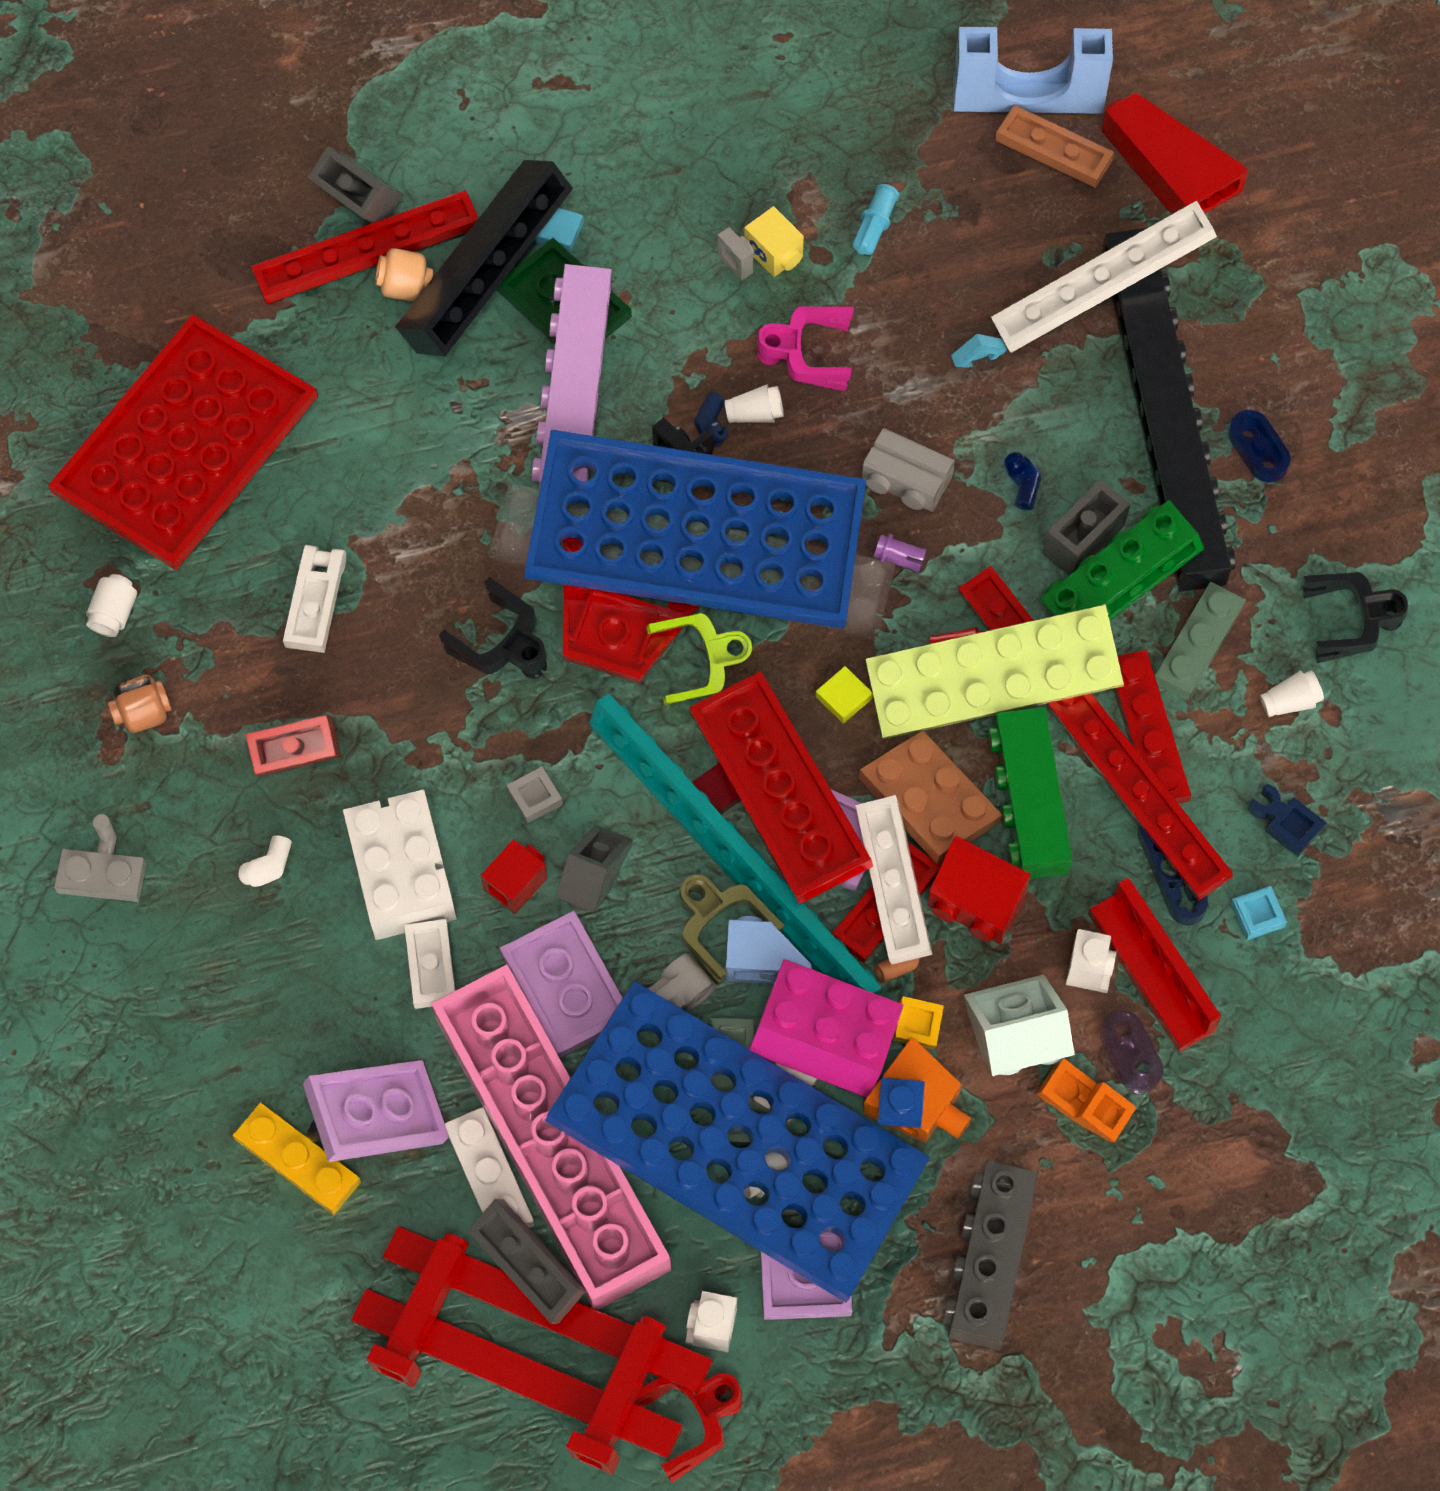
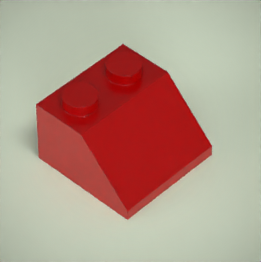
(978, 891)

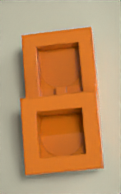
(1085, 1101)

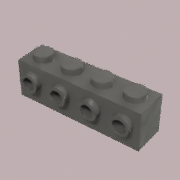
(993, 1255)

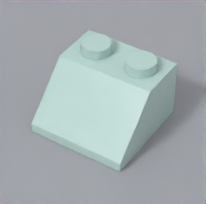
(1020, 1025)

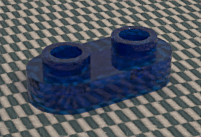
(1261, 448)

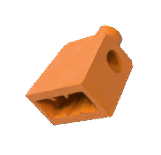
(940, 1093)

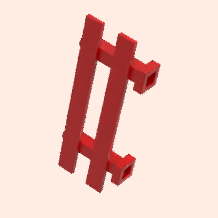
(607, 1413)

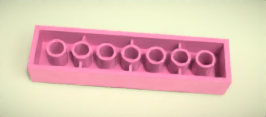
(574, 1187)

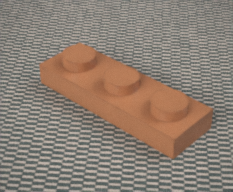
(1054, 146)

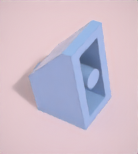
(757, 951)

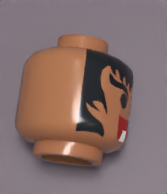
(140, 704)

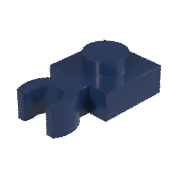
(1290, 824)

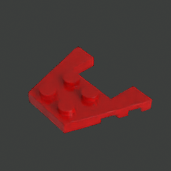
(610, 629)

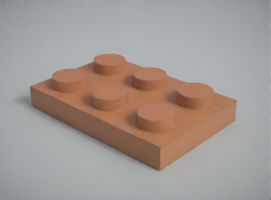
(932, 795)

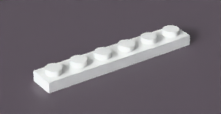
(1104, 276)

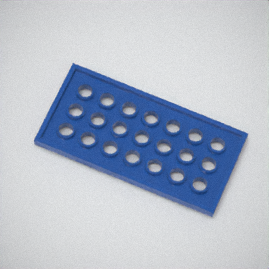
(713, 549)
(709, 1145)

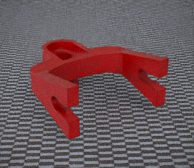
(710, 1410)

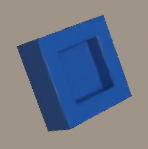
(901, 1102)

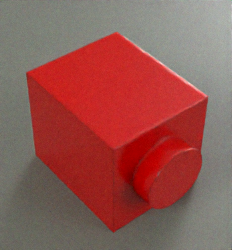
(515, 875)

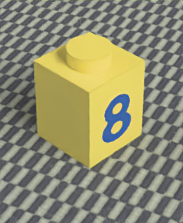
(775, 242)

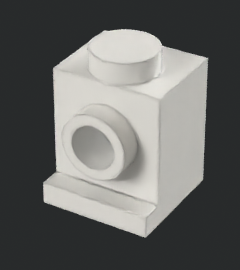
(1091, 961)
(711, 1321)

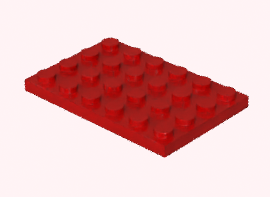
(183, 441)

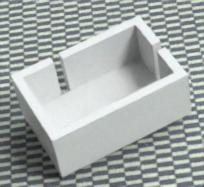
(399, 863)

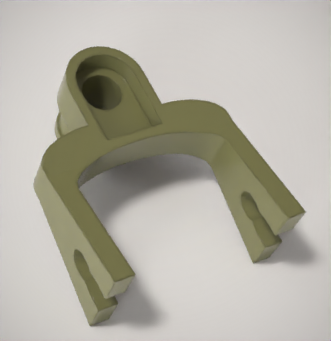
(709, 907)

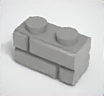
(907, 471)

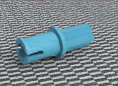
(875, 219)

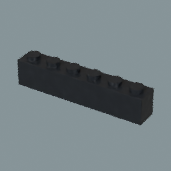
(484, 257)

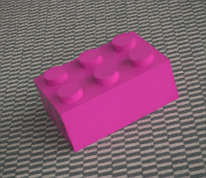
(826, 1028)

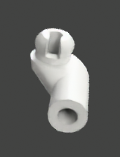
(267, 867)

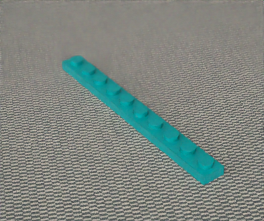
(724, 843)

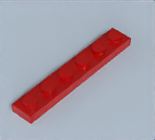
(363, 246)

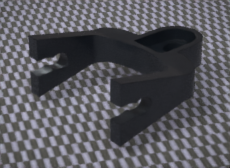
(1373, 607)
(518, 647)

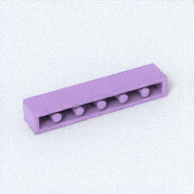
(576, 359)

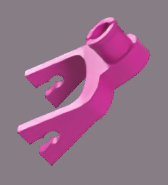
(784, 343)

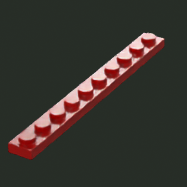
(1113, 755)

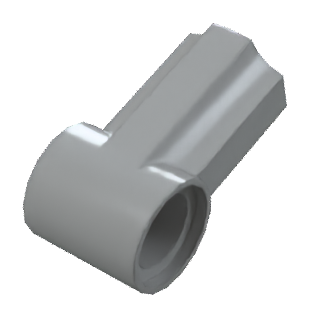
(684, 984)

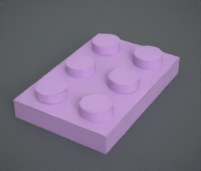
(563, 982)
(375, 1110)

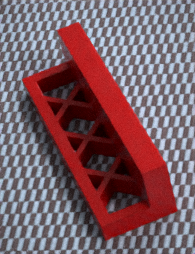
(1155, 966)

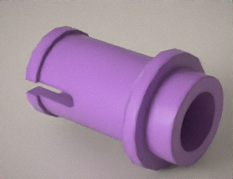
(898, 552)

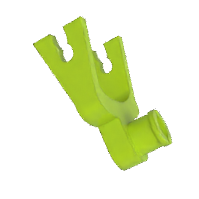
(716, 652)

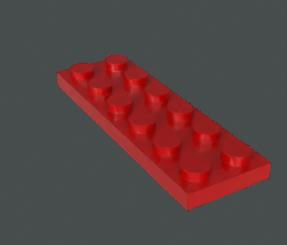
(780, 788)

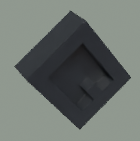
(668, 436)

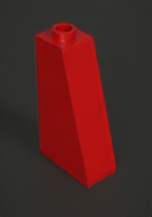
(1171, 157)

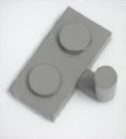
(101, 872)

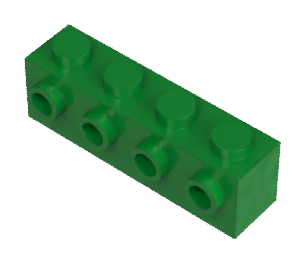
(1128, 566)
(1031, 793)

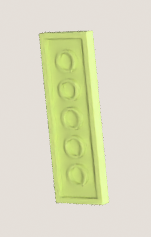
(994, 672)

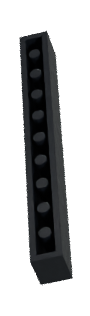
(1170, 420)

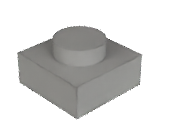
(736, 253)
(534, 795)

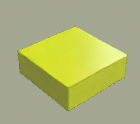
(844, 694)

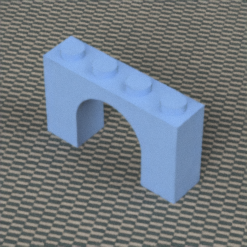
(1071, 87)

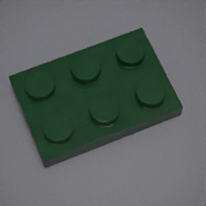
(532, 289)

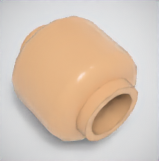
(402, 274)

